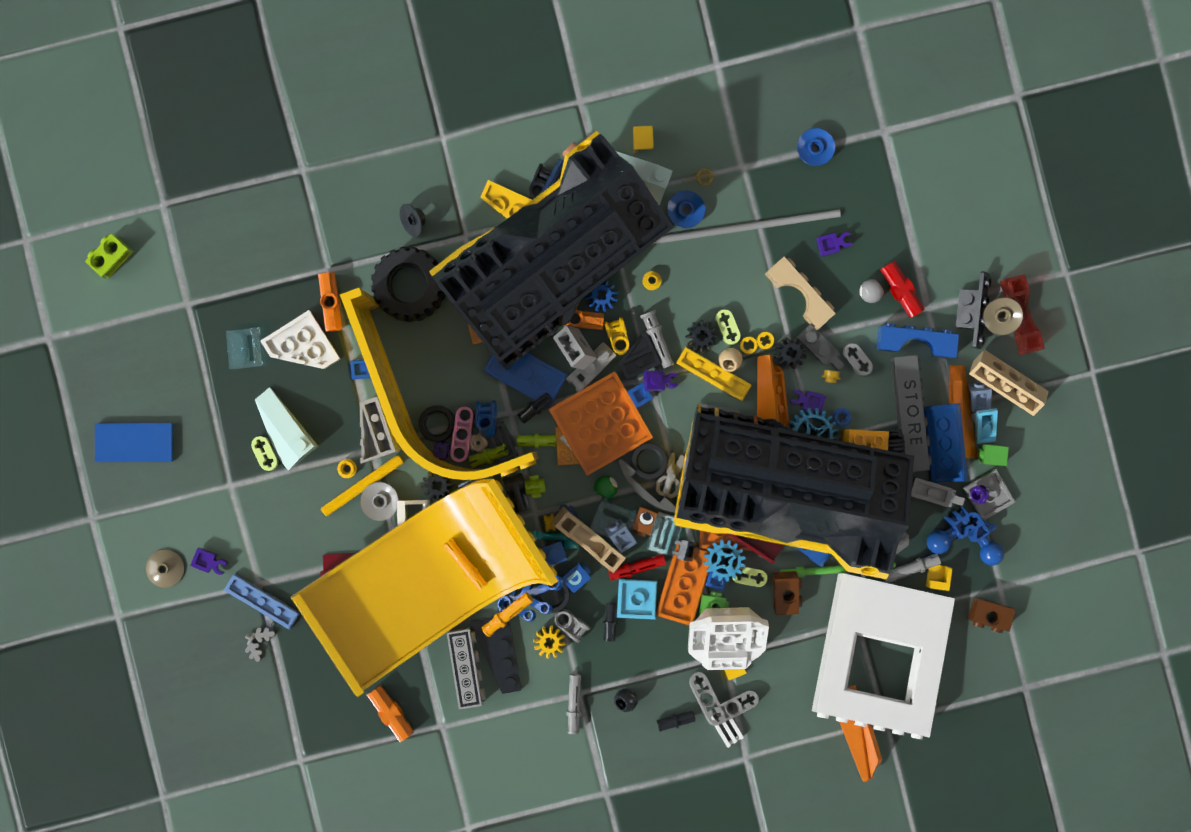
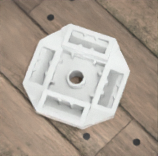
(727, 638)

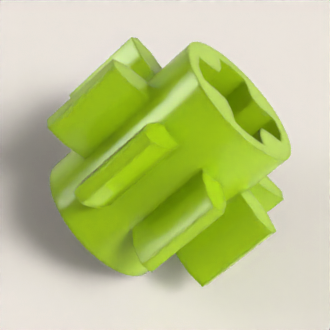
(535, 486)

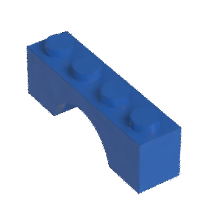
(941, 344)

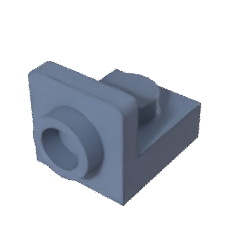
(979, 396)
(620, 535)

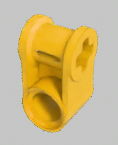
(617, 334)

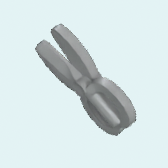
(672, 470)

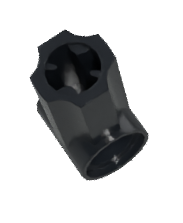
(516, 489)

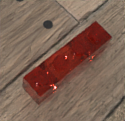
(1027, 334)

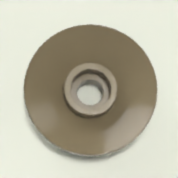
(1007, 323)
(174, 568)

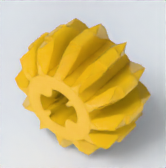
(543, 638)

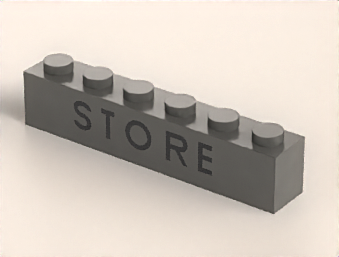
(910, 408)

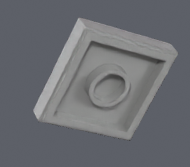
(998, 498)

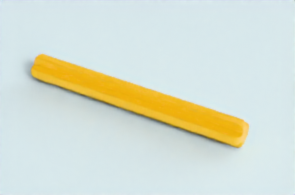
(360, 486)

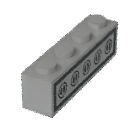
(465, 668)

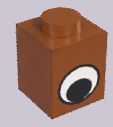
(644, 521)

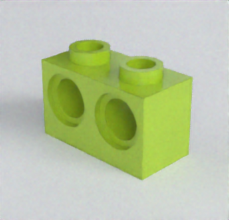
(112, 260)

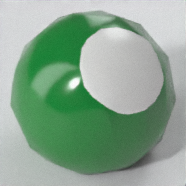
(605, 487)

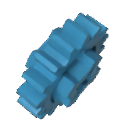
(735, 554)

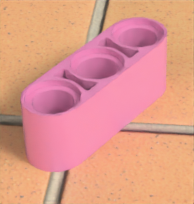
(456, 441)

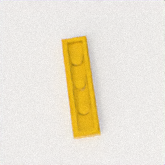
(713, 374)

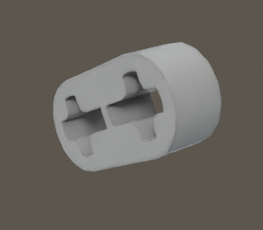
(860, 357)

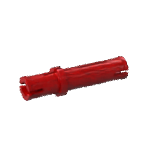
(638, 566)

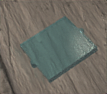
(663, 536)

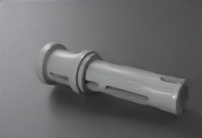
(666, 360)

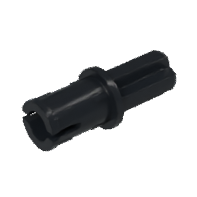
(534, 408)
(610, 622)
(676, 720)

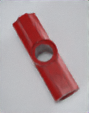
(902, 289)

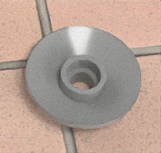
(370, 502)

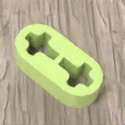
(723, 329)
(260, 455)
(749, 581)

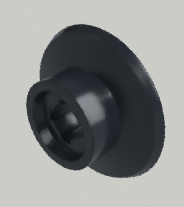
(412, 219)

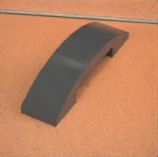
(628, 472)

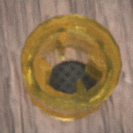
(704, 171)

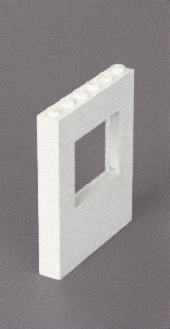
(891, 616)

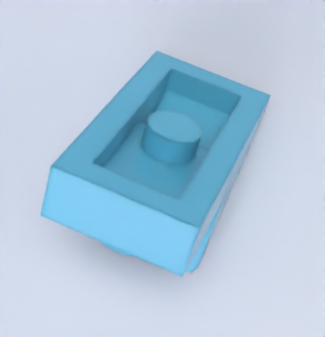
(985, 425)

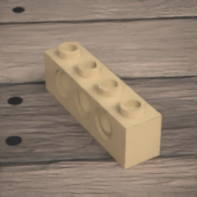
(1009, 382)

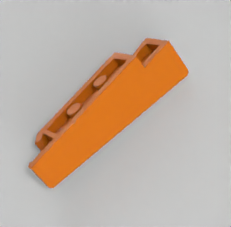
(771, 391)
(959, 394)
(862, 746)

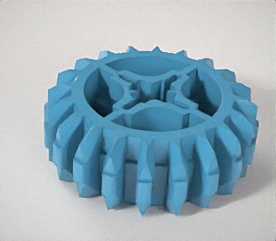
(807, 425)

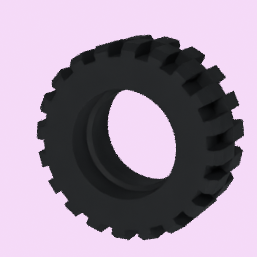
(383, 279)

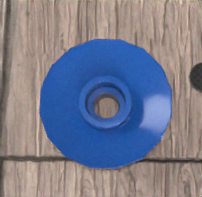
(822, 140)
(692, 202)

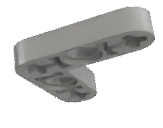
(722, 708)

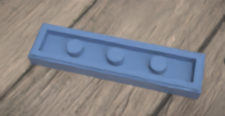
(262, 601)

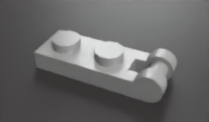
(604, 357)

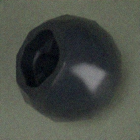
(626, 700)

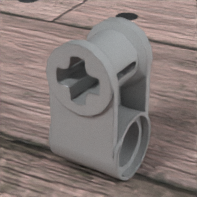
(572, 625)

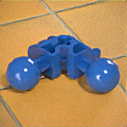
(940, 541)

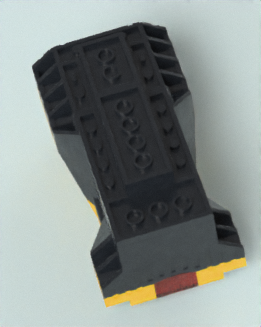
(553, 251)
(795, 489)

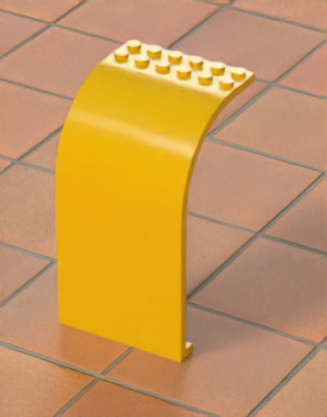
(358, 308)
(411, 590)

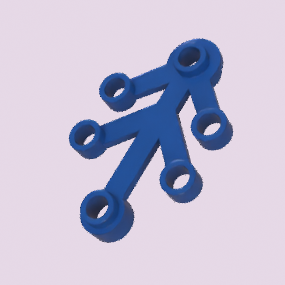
(533, 592)

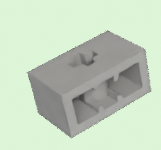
(575, 347)

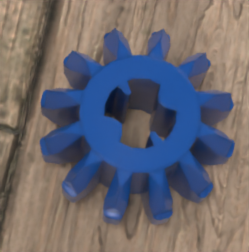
(595, 295)

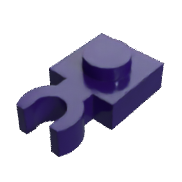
(830, 243)
(657, 381)
(810, 400)
(205, 561)

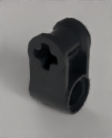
(539, 180)

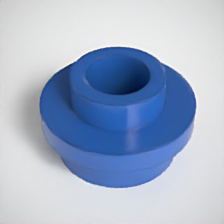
(847, 417)

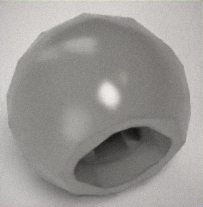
(871, 291)

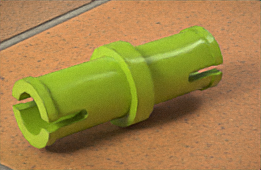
(536, 440)
(488, 455)

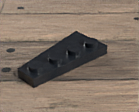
(500, 655)

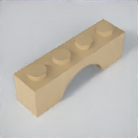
(785, 274)
(588, 539)

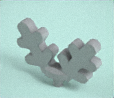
(252, 646)

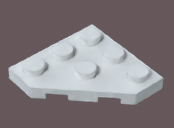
(301, 343)

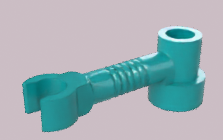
(568, 543)

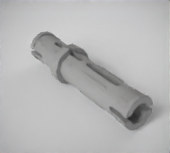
(919, 565)
(574, 703)

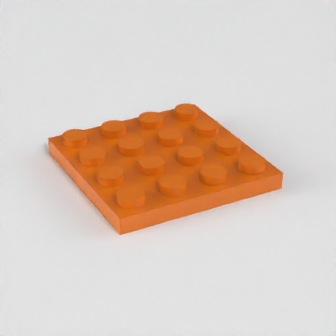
(600, 423)

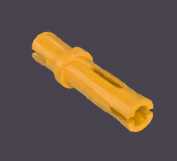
(468, 568)
(501, 619)

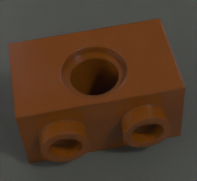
(785, 582)
(1002, 619)

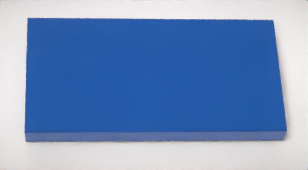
(528, 376)
(134, 442)
(946, 443)

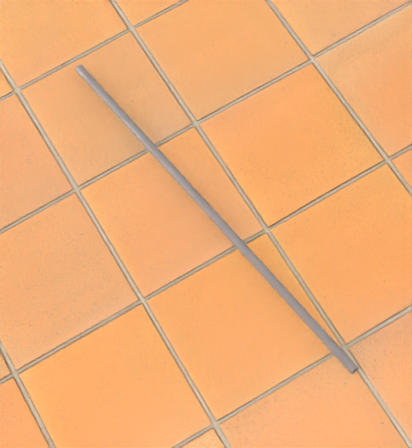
(749, 226)

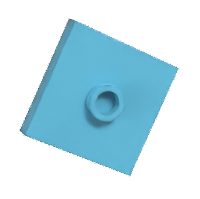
(637, 598)

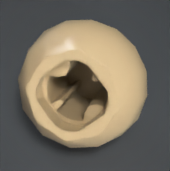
(730, 359)

